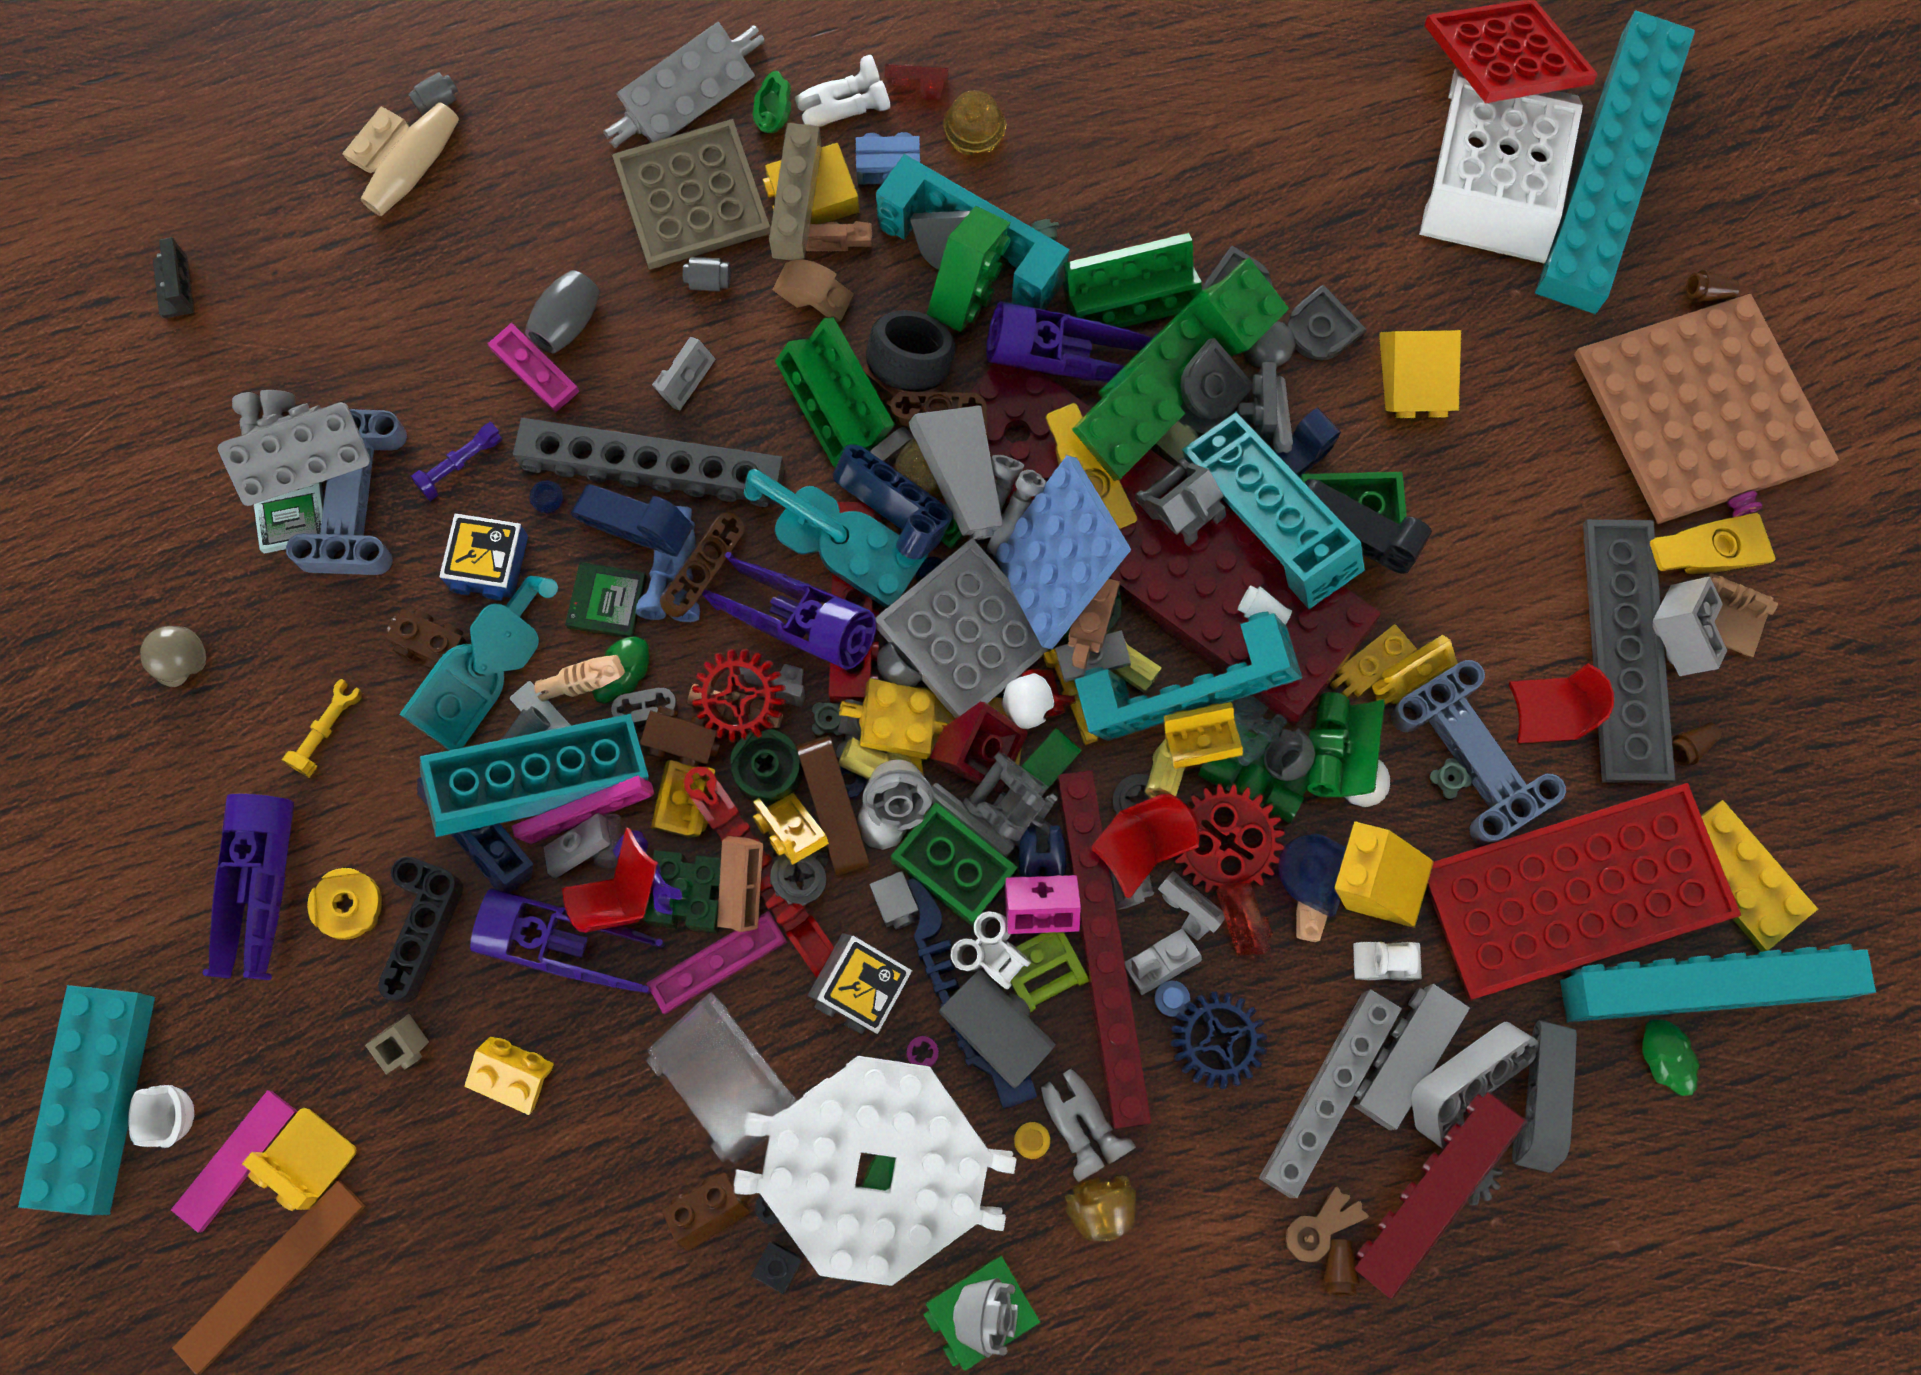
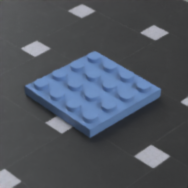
(1061, 552)

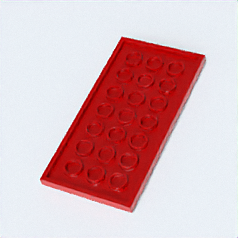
(1579, 891)

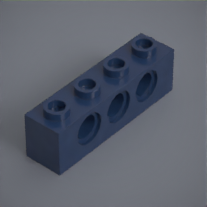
(493, 853)

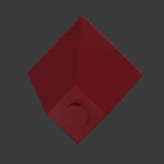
(974, 739)

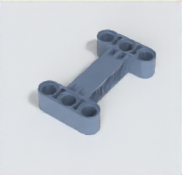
(347, 507)
(1477, 752)

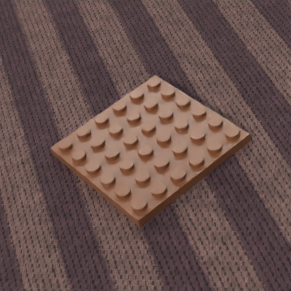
(1705, 408)

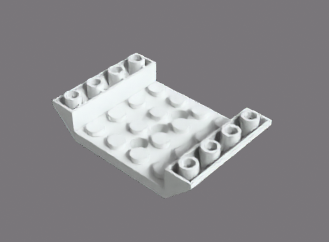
(1496, 197)

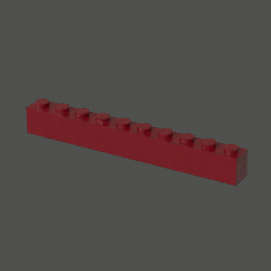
(1103, 954)

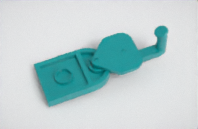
(814, 525)
(454, 697)

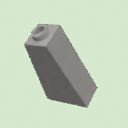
(961, 463)

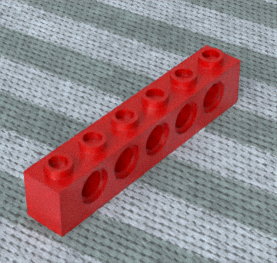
(841, 683)

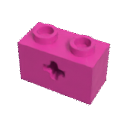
(1042, 904)

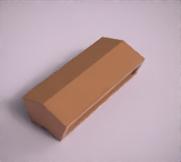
(740, 884)

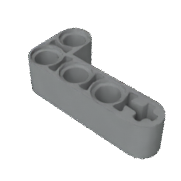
(1478, 1069)

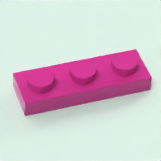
(533, 367)

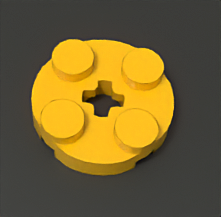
(330, 891)

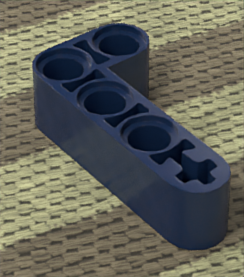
(1311, 442)
(895, 498)
(652, 525)

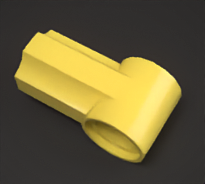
(1141, 672)
(865, 760)
(1163, 776)

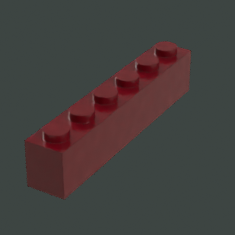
(1440, 1194)

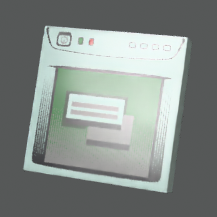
(289, 515)

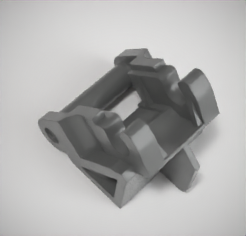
(1188, 504)
(1018, 806)

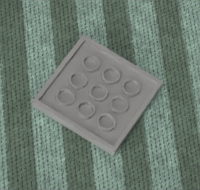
(962, 630)

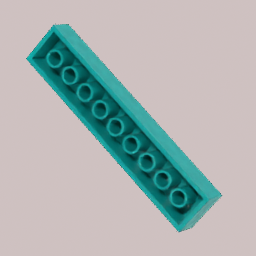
(1615, 162)

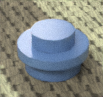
(1171, 998)

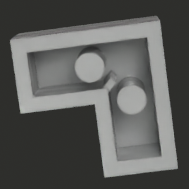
(1688, 626)

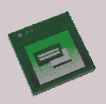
(605, 600)

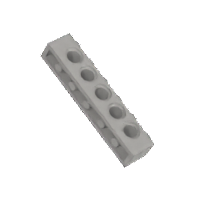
(1330, 1094)

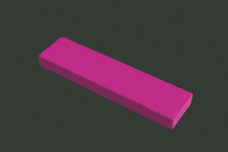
(580, 810)
(715, 963)
(225, 1170)

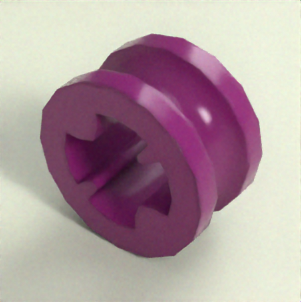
(1744, 504)
(917, 1042)

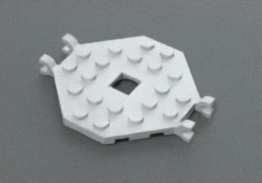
(816, 1158)

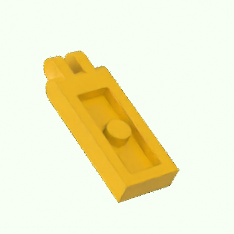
(1370, 662)
(1415, 670)

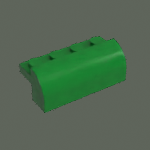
(1133, 283)
(834, 391)

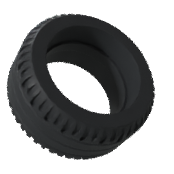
(905, 369)

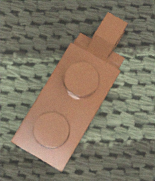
(838, 237)
(1092, 624)

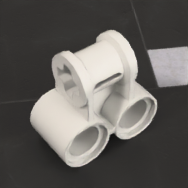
(994, 954)
(1387, 961)

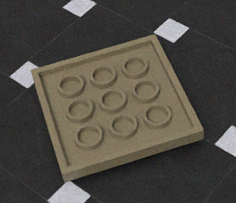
(691, 194)

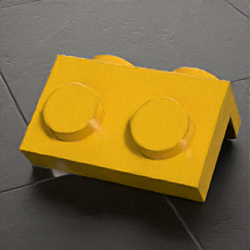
(1202, 735)
(674, 807)
(790, 828)
(508, 1074)

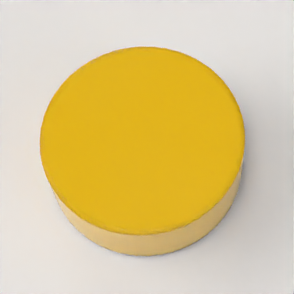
(1032, 1140)

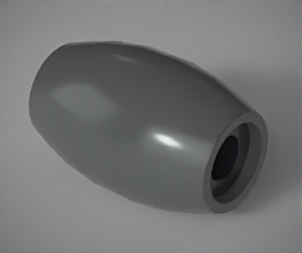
(562, 311)

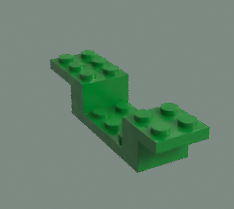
(1147, 394)

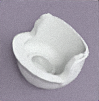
(160, 1116)

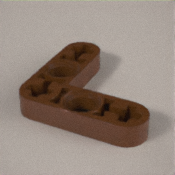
(951, 400)

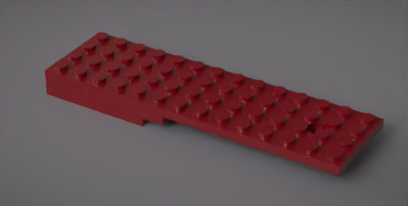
(1180, 586)

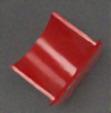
(1562, 706)
(1144, 837)
(614, 900)

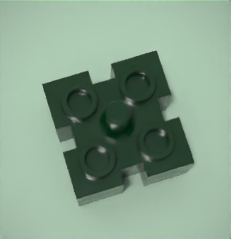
(698, 888)

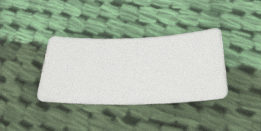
(526, 697)

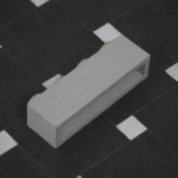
(1410, 1056)

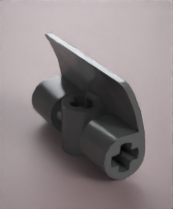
(998, 1027)

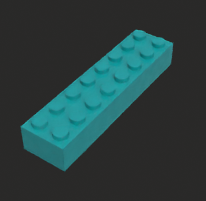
(1717, 983)

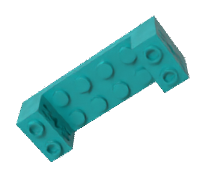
(919, 189)
(1279, 509)
(1113, 714)

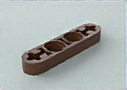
(704, 565)

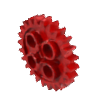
(1247, 814)

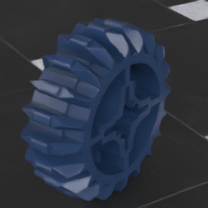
(1224, 1056)

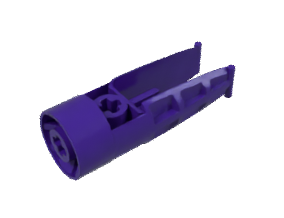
(1029, 335)
(836, 630)
(252, 874)
(503, 925)

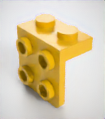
(301, 1161)

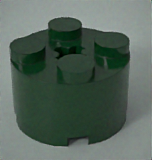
(770, 785)

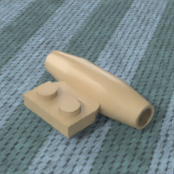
(398, 152)

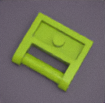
(1046, 953)

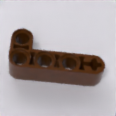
(832, 805)

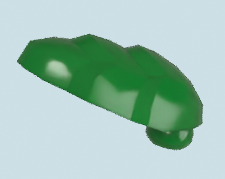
(772, 103)
(635, 659)
(1670, 1056)

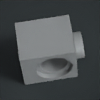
(895, 900)

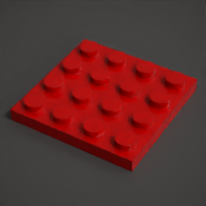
(1510, 50)

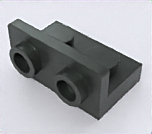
(172, 280)

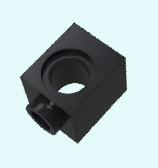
(777, 1267)

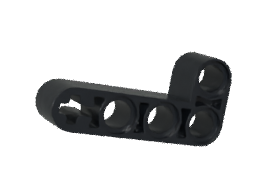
(1380, 538)
(413, 932)

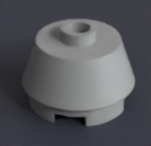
(897, 795)
(985, 1316)

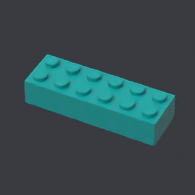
(528, 773)
(87, 1101)

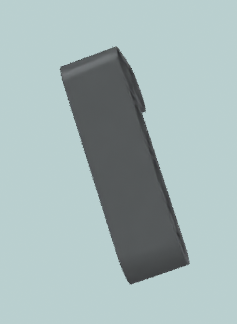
(1549, 1104)

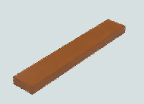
(268, 1277)

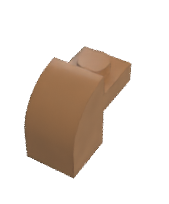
(814, 285)

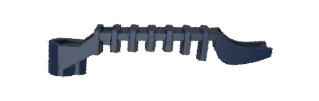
(928, 928)

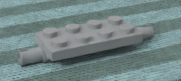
(685, 85)

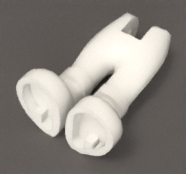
(822, 101)

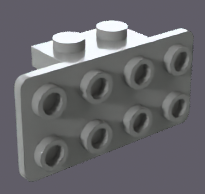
(293, 452)

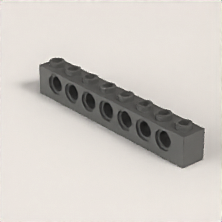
(537, 436)

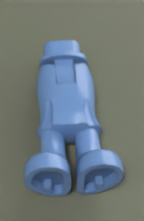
(662, 572)

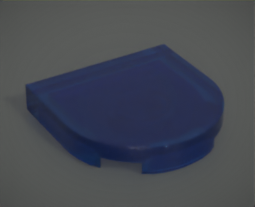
(1310, 871)

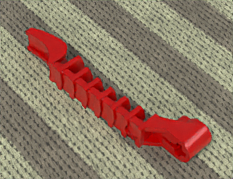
(726, 821)

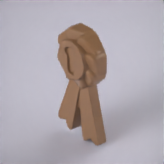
(1310, 1236)

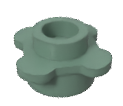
(1046, 228)
(821, 711)
(1451, 768)

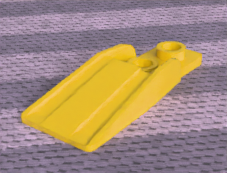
(1068, 443)
(1715, 546)

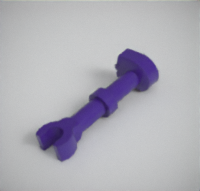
(485, 438)
(661, 891)

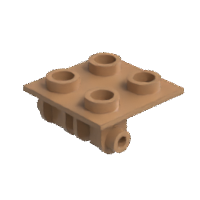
(1741, 615)

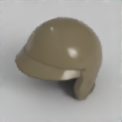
(172, 654)

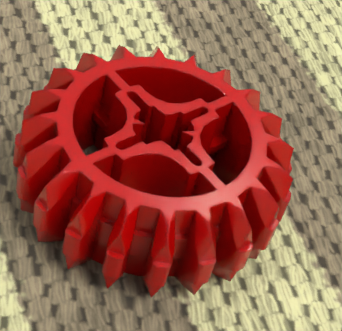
(736, 679)

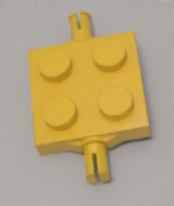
(896, 718)

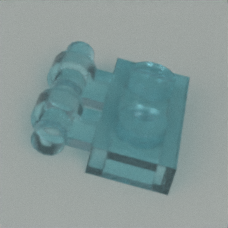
(1248, 716)

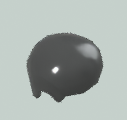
(1274, 346)
(894, 668)
(1289, 755)

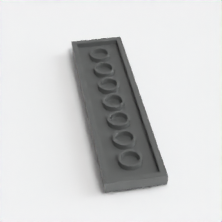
(1622, 607)

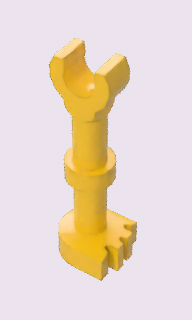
(1070, 689)
(321, 729)

